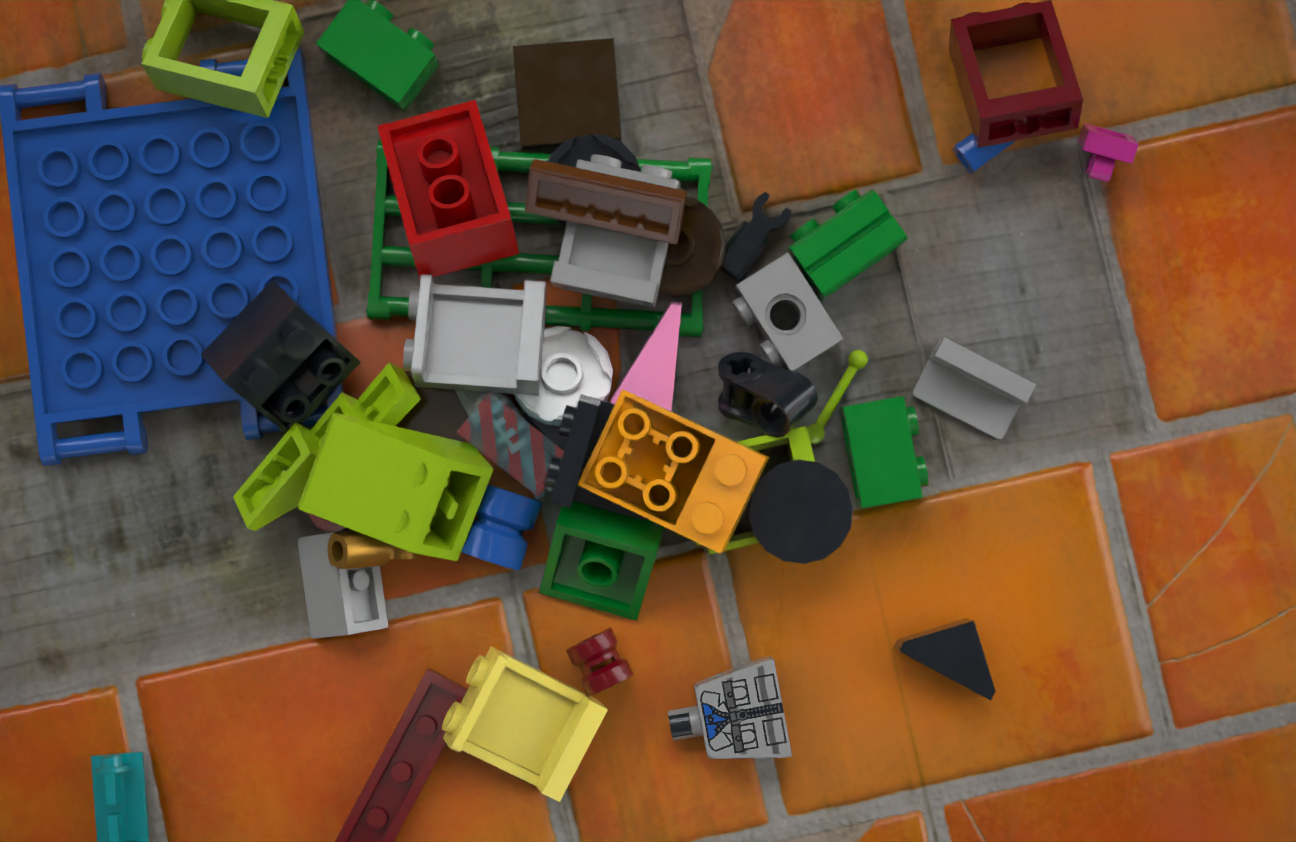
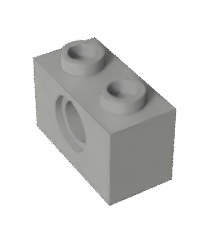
(785, 284)

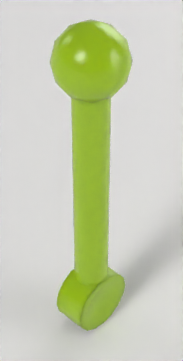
(857, 360)

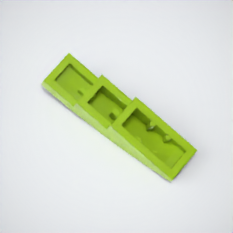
(282, 475)

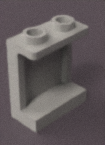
(609, 261)
(477, 337)

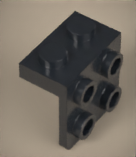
(582, 428)

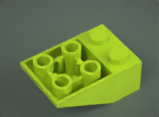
(397, 485)

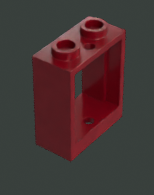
(1024, 113)

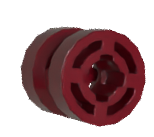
(594, 651)

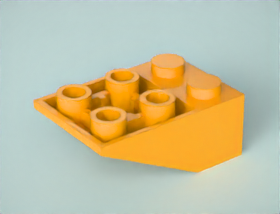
(673, 471)

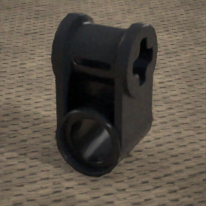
(765, 397)

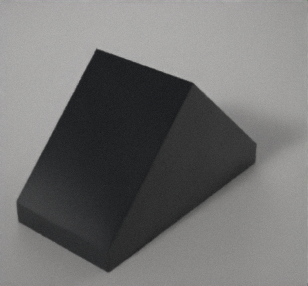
(953, 652)

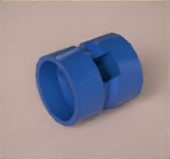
(500, 526)

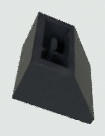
(280, 358)

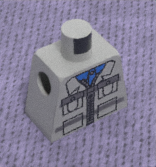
(737, 714)

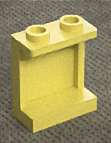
(523, 722)

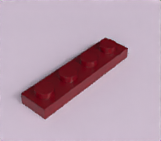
(403, 763)

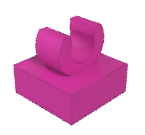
(1105, 148)

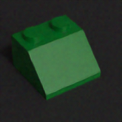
(601, 559)

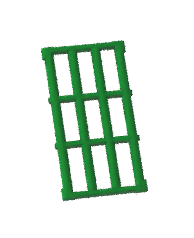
(586, 316)

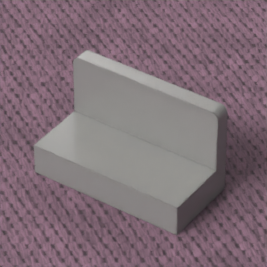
(971, 388)
(337, 598)

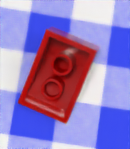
(448, 190)

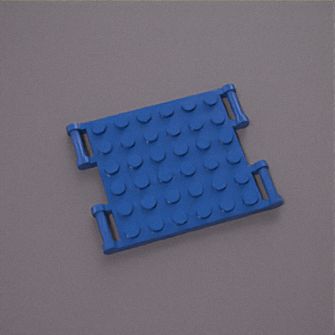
(148, 242)

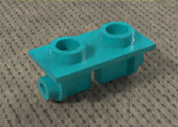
(120, 797)

